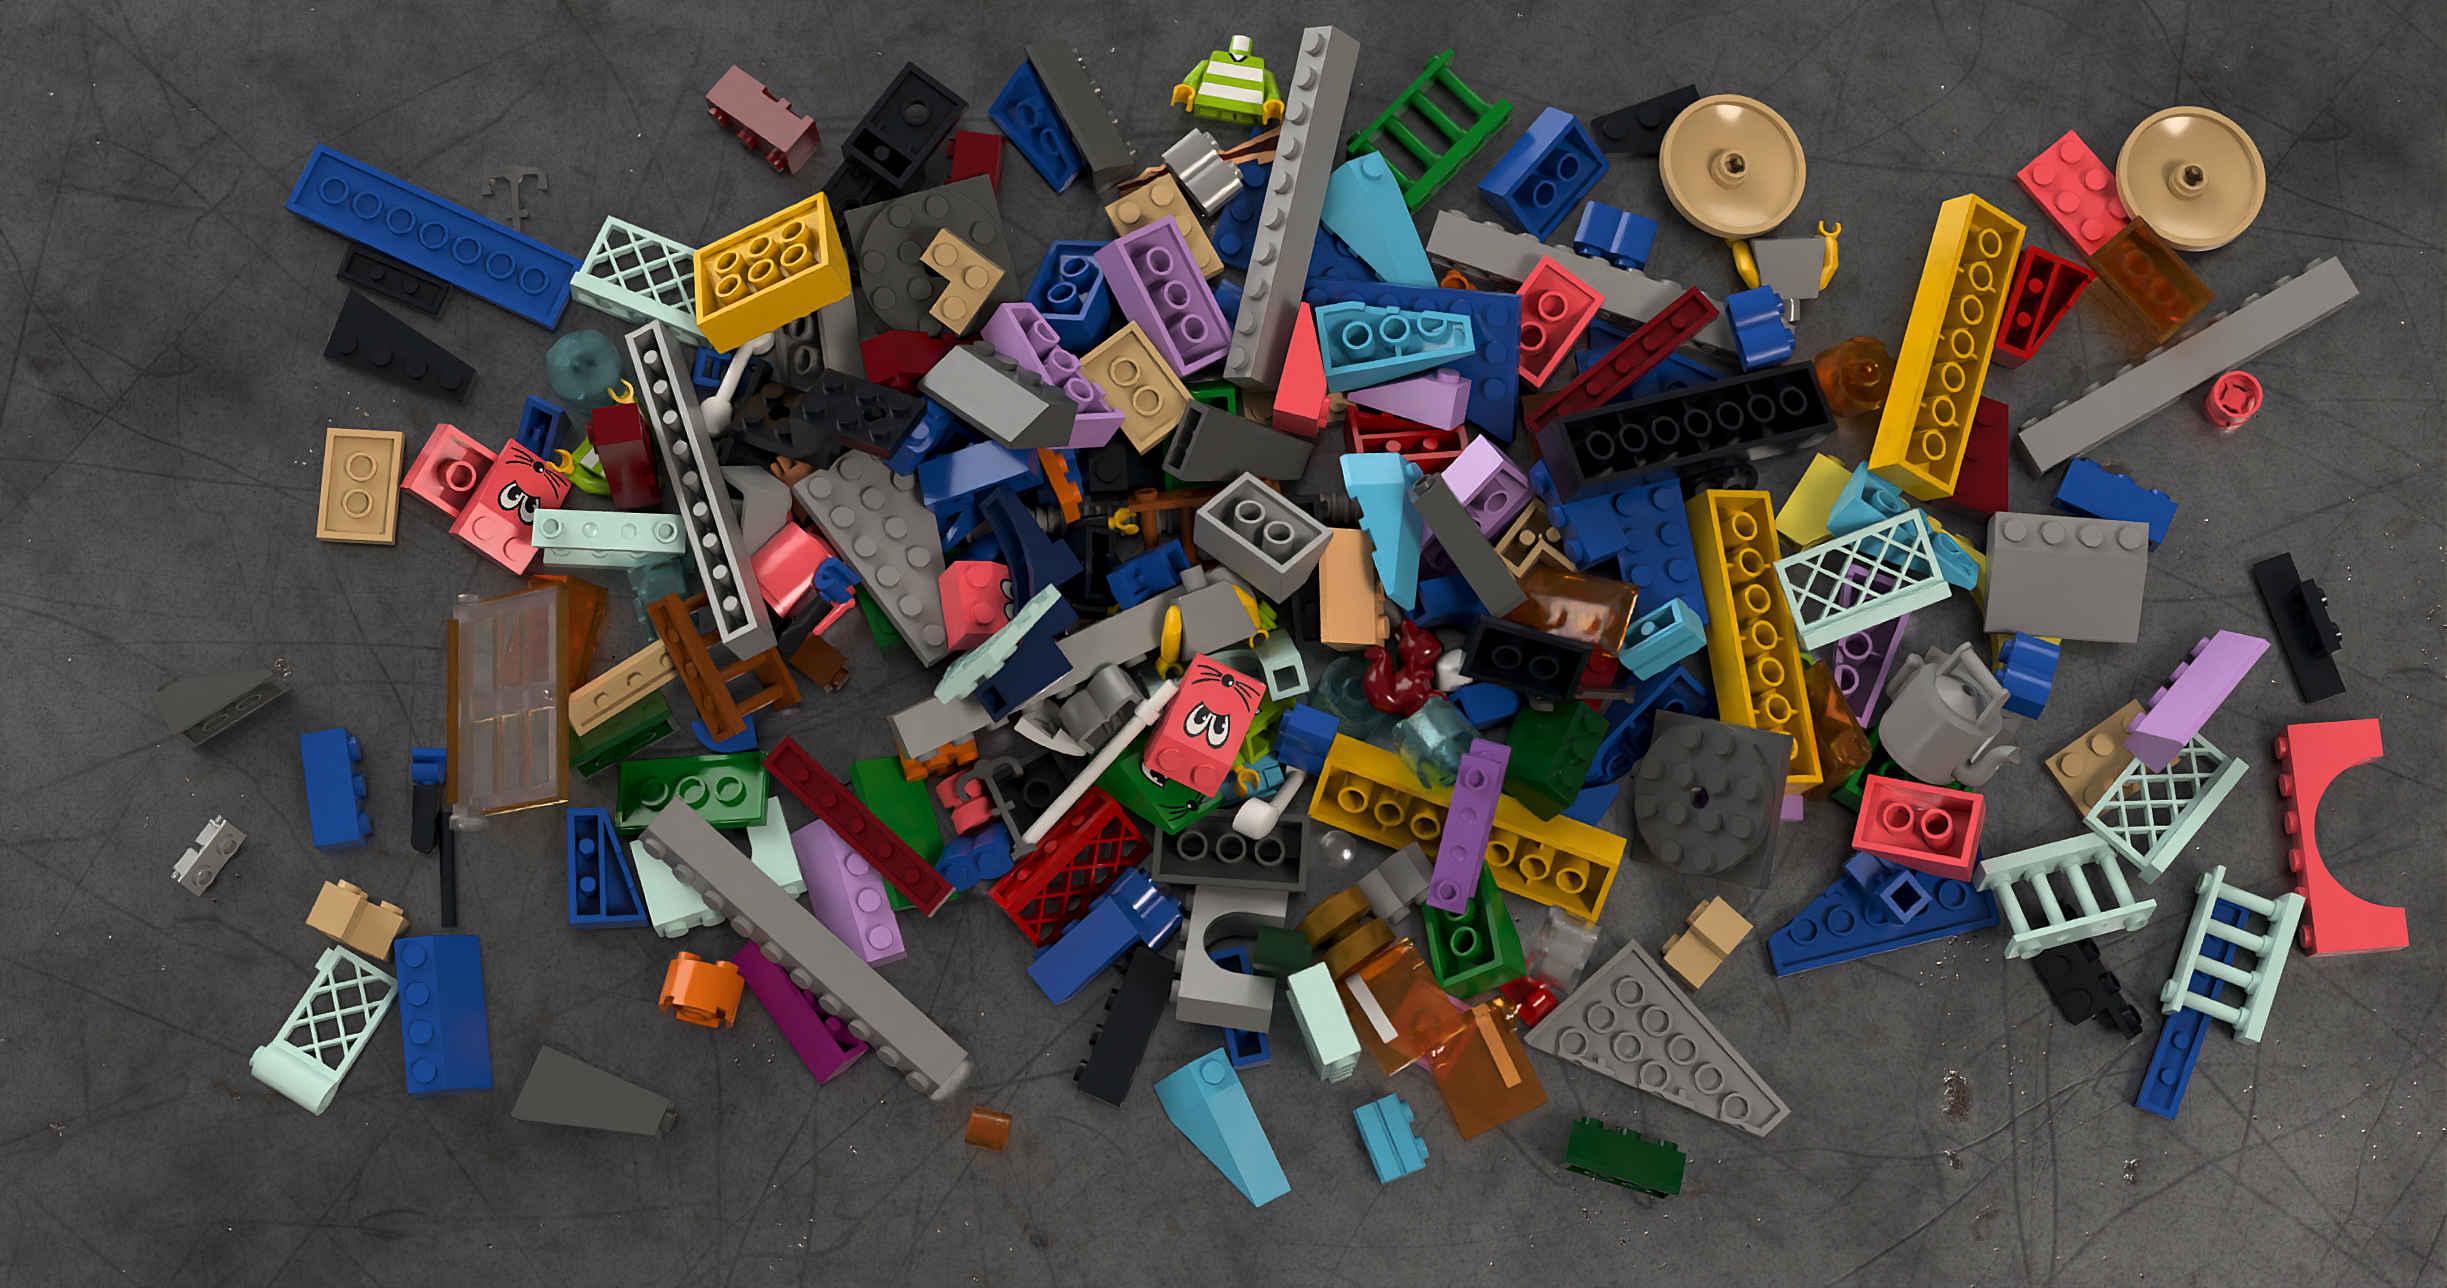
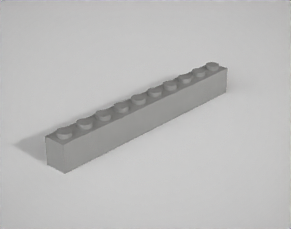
(1291, 209)
(1508, 260)
(2185, 367)
(701, 491)
(1106, 642)
(802, 946)

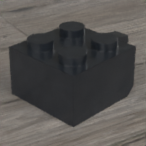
(1034, 791)

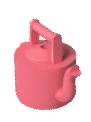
(788, 569)

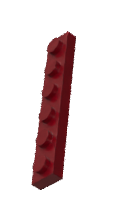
(1629, 360)
(858, 826)

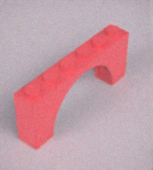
(2331, 916)

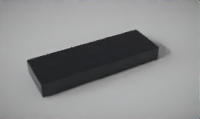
(394, 281)

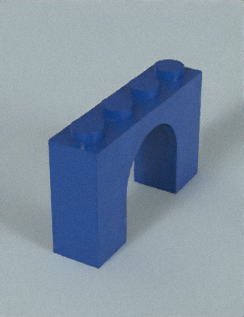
(1455, 603)

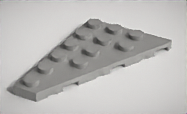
(887, 540)
(1650, 1036)

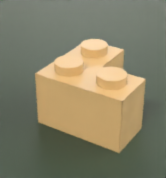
(971, 278)
(1533, 539)
(352, 920)
(1703, 947)

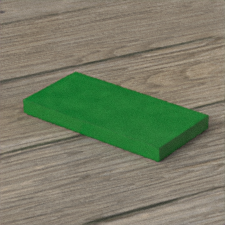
(721, 788)
(903, 808)

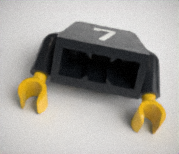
(1095, 549)

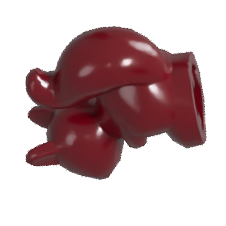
(1409, 686)

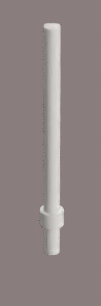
(1145, 714)

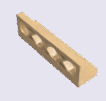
(620, 687)

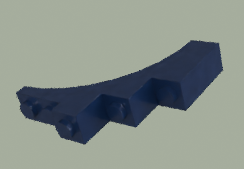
(1032, 567)

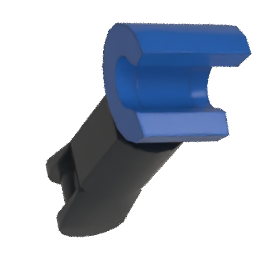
(831, 580)
(427, 768)

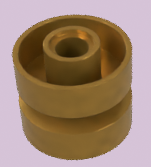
(1337, 924)

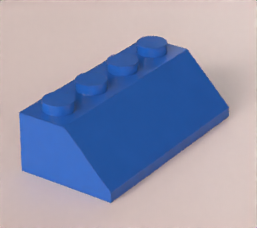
(443, 1015)

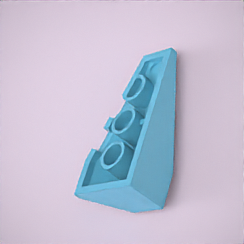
(1373, 219)
(1380, 344)
(1872, 500)
(1389, 517)
(1219, 1120)

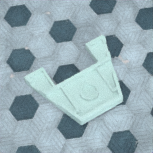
(989, 657)

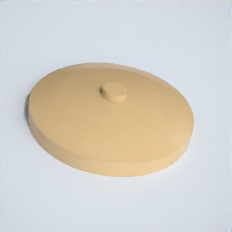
(1732, 166)
(2191, 177)

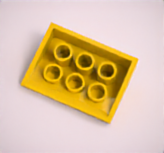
(769, 274)

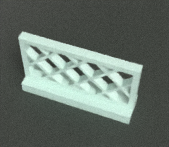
(636, 306)
(1872, 611)
(2183, 824)

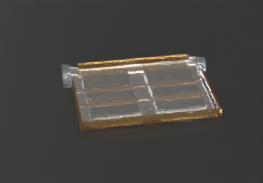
(507, 704)

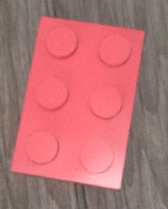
(2075, 193)

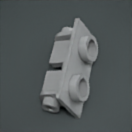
(199, 869)

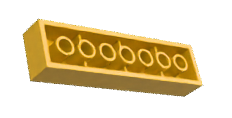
(1947, 348)
(1750, 624)
(1544, 861)

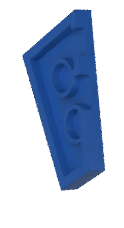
(1035, 128)

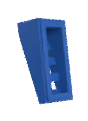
(713, 384)

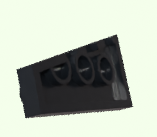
(391, 350)

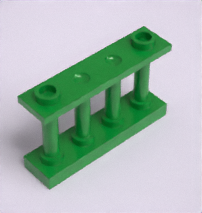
(1465, 142)

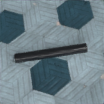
(447, 872)

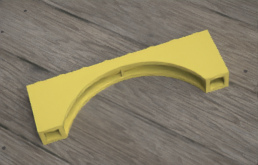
(1806, 515)

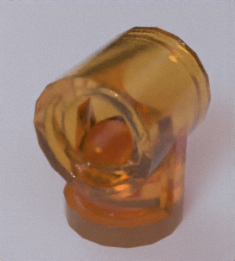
(988, 1129)

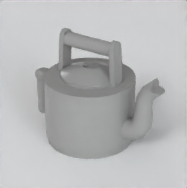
(1945, 720)

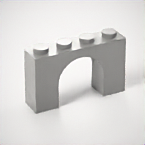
(1208, 991)

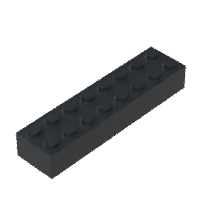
(1686, 431)

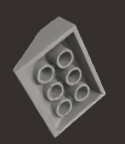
(2065, 577)

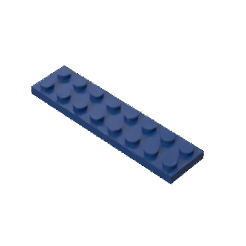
(434, 236)
(1654, 525)

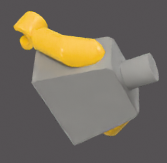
(1790, 264)
(1206, 620)

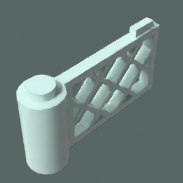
(296, 1072)

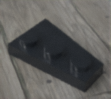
(1641, 127)

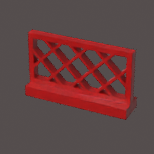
(1056, 854)

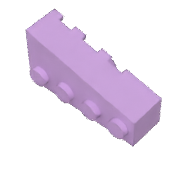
(1026, 336)
(1865, 657)

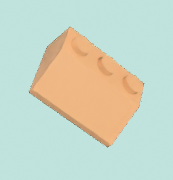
(1351, 593)

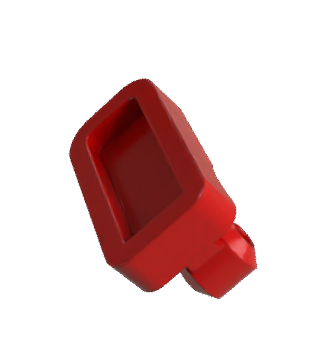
(1531, 999)

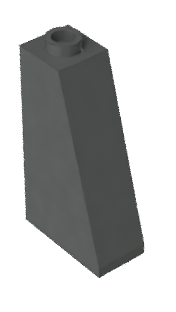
(1224, 446)
(1467, 545)
(583, 1097)

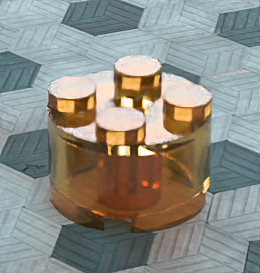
(1855, 375)

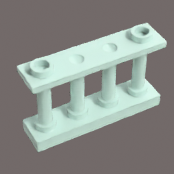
(610, 539)
(2068, 857)
(2270, 949)

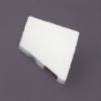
(1047, 728)

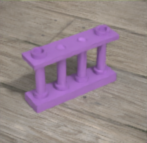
(1468, 825)

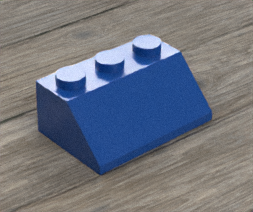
(1544, 174)

